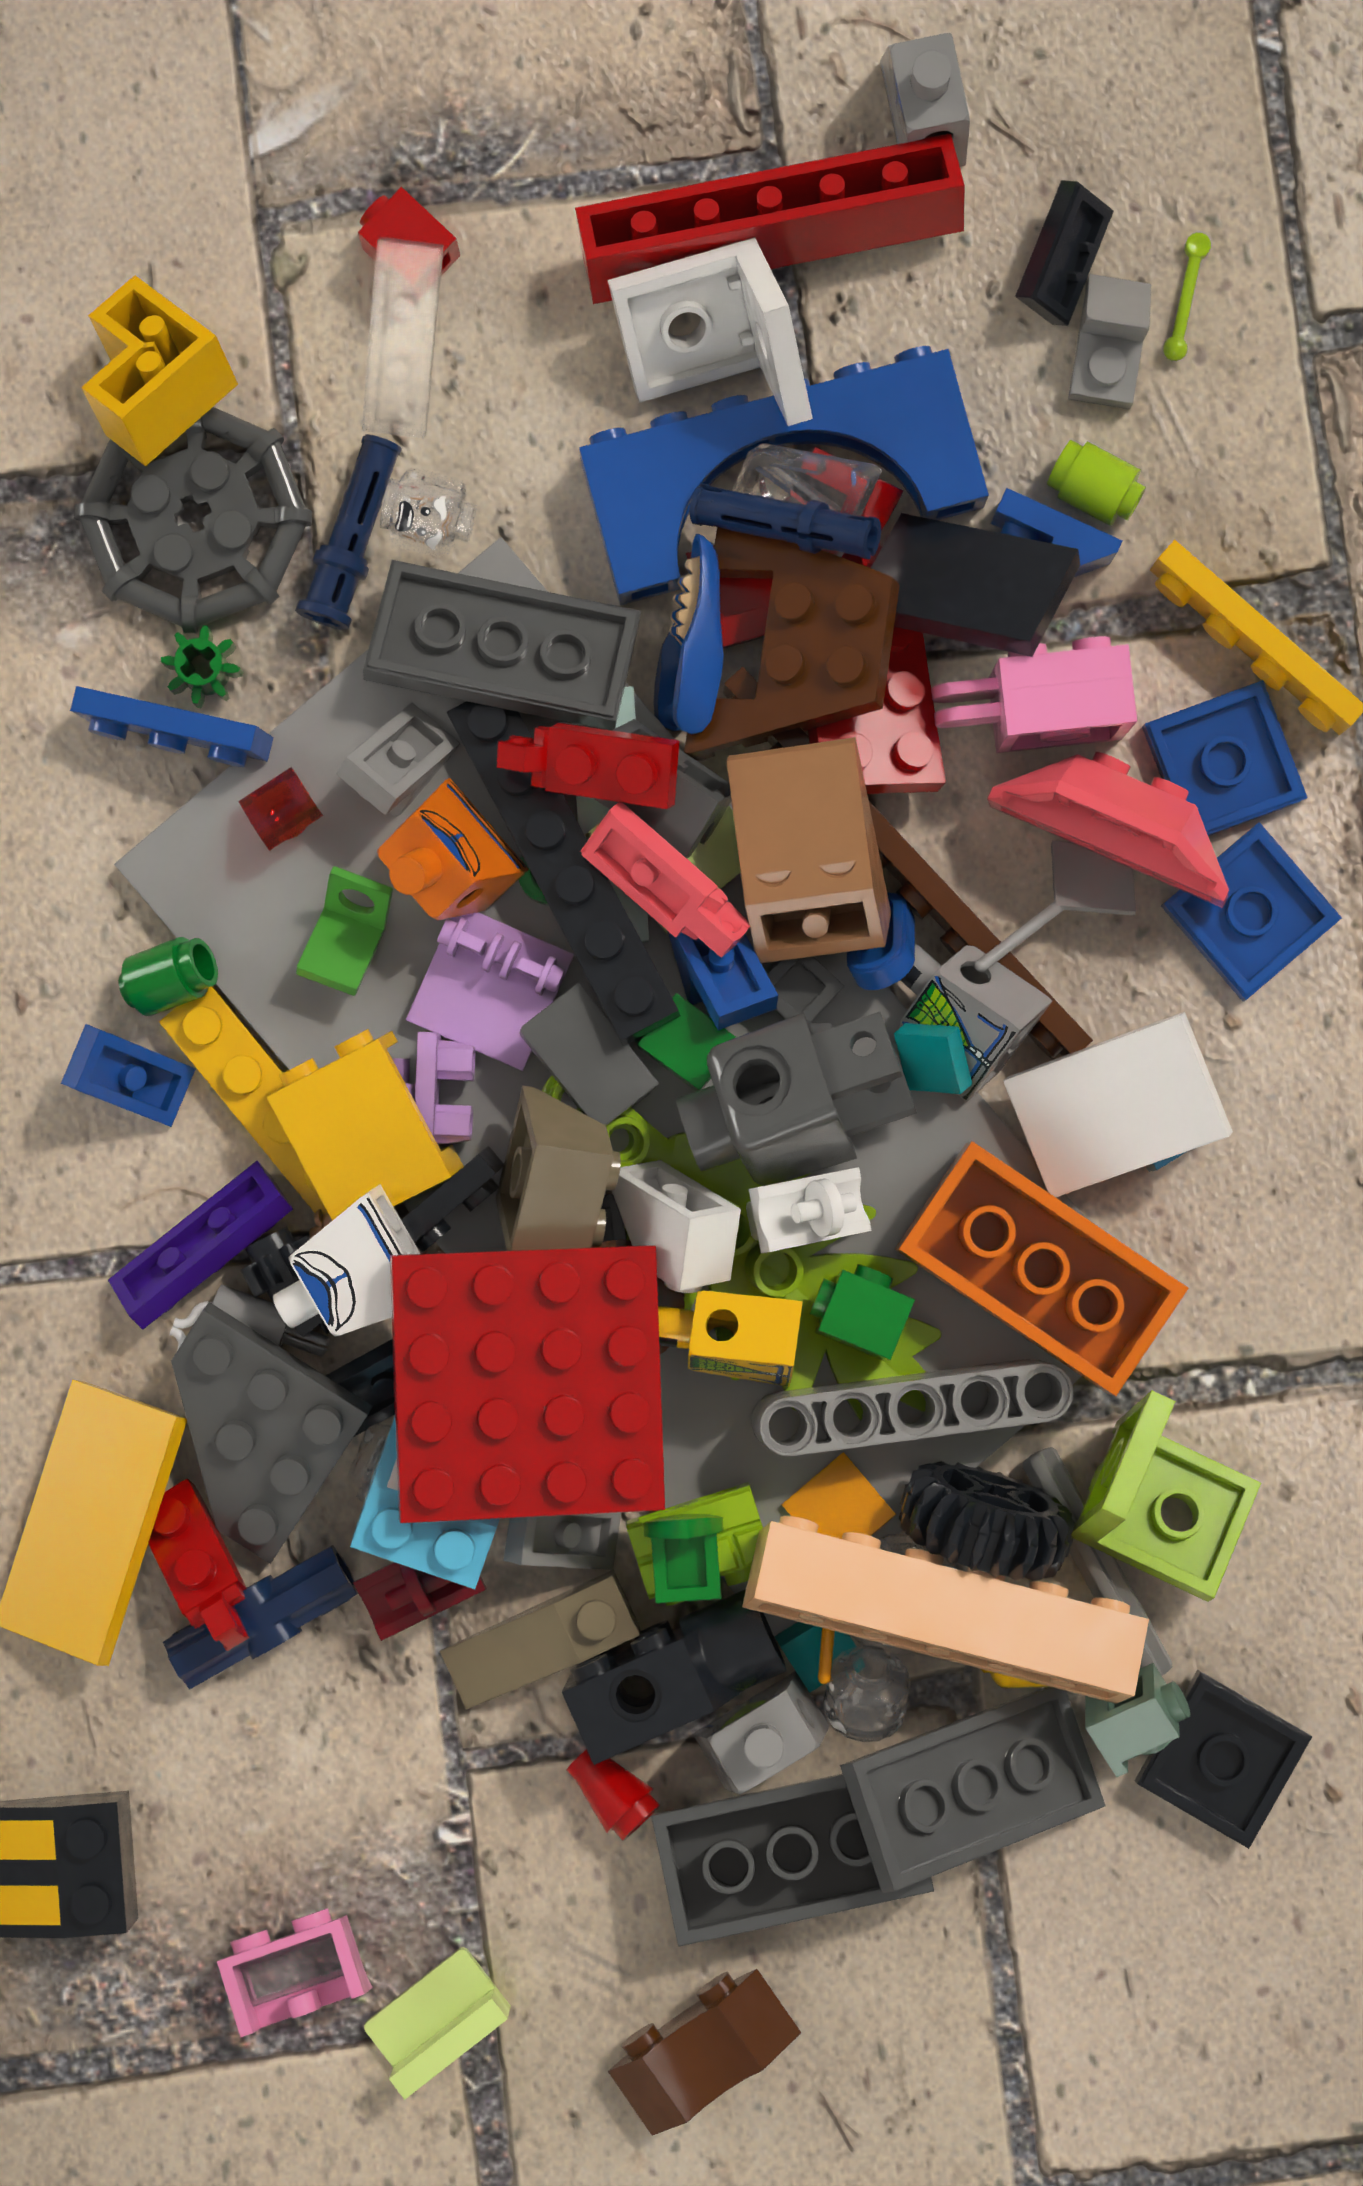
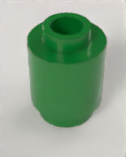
(167, 975)

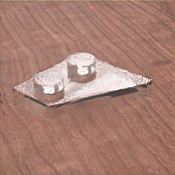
(808, 476)

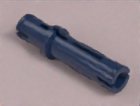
(808, 525)

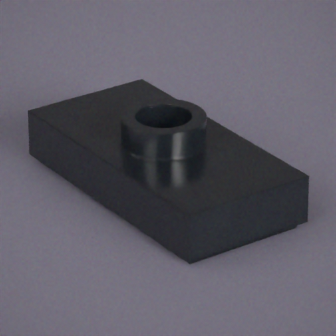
(1064, 253)

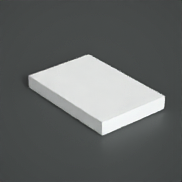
(1118, 1105)

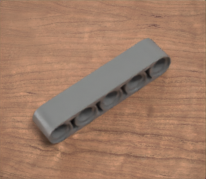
(942, 1411)

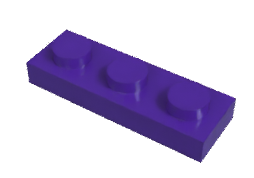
(200, 1245)

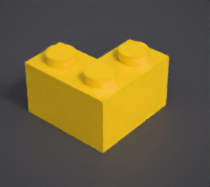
(160, 370)

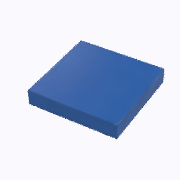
(1228, 757)
(1265, 920)

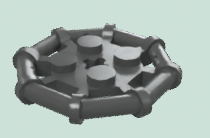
(203, 554)

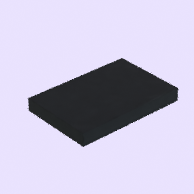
(975, 582)

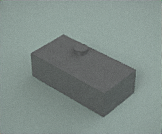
(767, 1860)

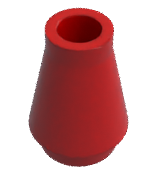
(614, 1794)

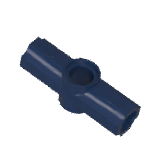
(270, 1615)

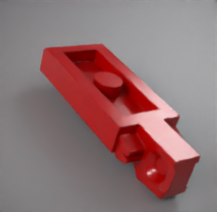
(596, 763)
(198, 1564)

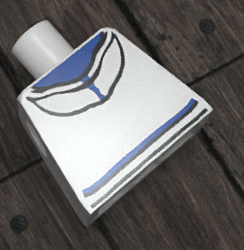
(347, 1268)

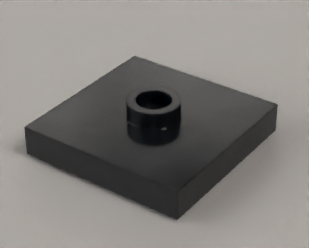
(1226, 1761)

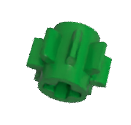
(184, 668)

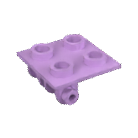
(488, 985)

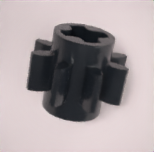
(271, 1264)

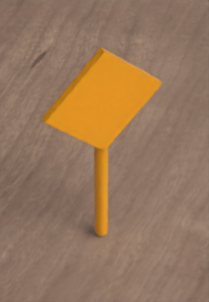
(839, 1503)

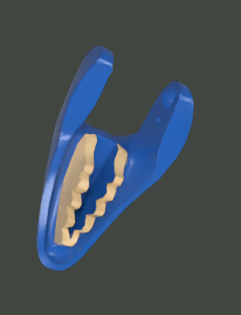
(693, 649)

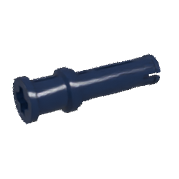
(342, 561)

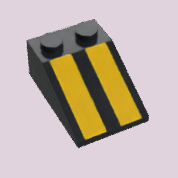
(67, 1866)

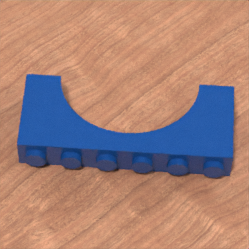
(896, 415)

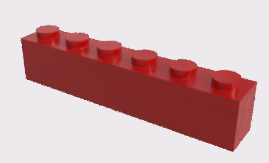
(791, 210)

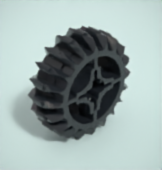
(986, 1521)

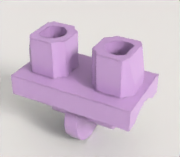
(437, 1062)

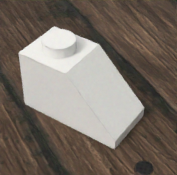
(683, 1219)

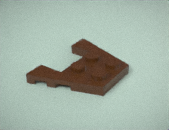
(820, 646)

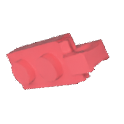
(663, 881)

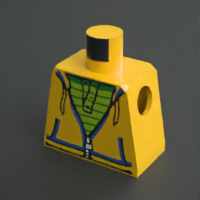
(762, 1339)

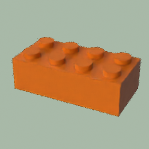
(1041, 1268)

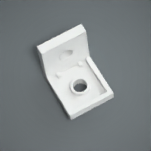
(740, 326)

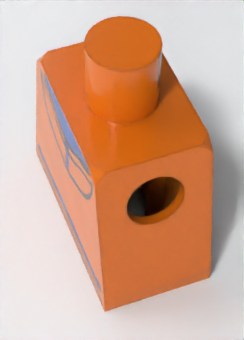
(450, 856)

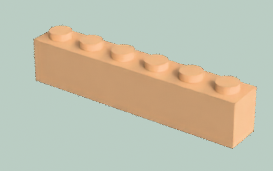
(945, 1610)

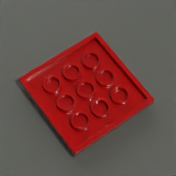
(527, 1383)

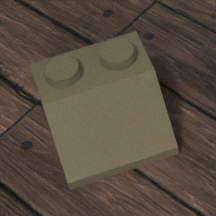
(555, 1176)

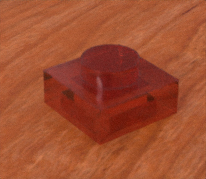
(280, 809)

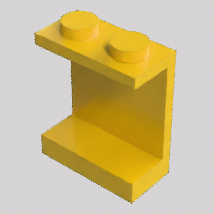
(360, 1126)

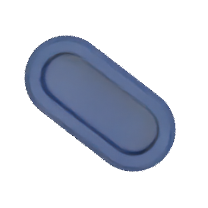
(889, 964)

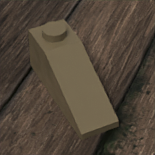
(542, 1640)

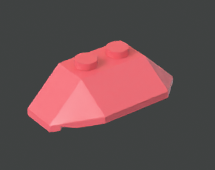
(1120, 819)

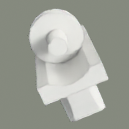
(807, 1210)

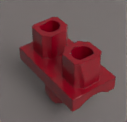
(405, 1596)

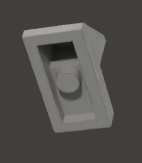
(1110, 341)
(398, 760)
(564, 1540)

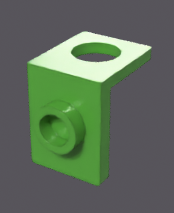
(346, 933)

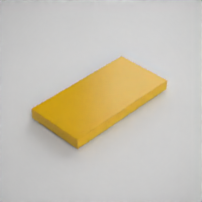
(90, 1522)

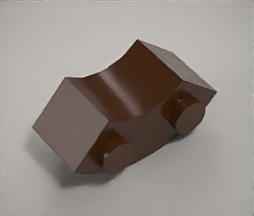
(703, 2050)

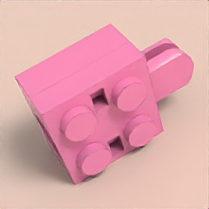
(1048, 697)

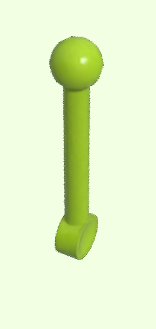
(1196, 249)

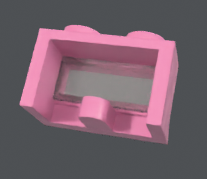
(293, 1973)

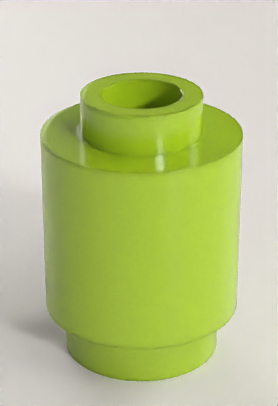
(1096, 482)

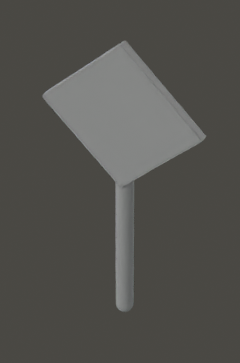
(1080, 883)

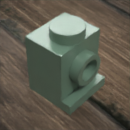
(1138, 1723)

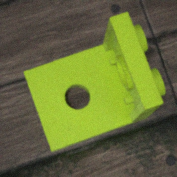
(1128, 1494)

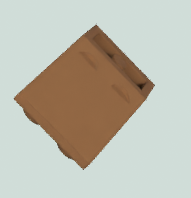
(808, 851)

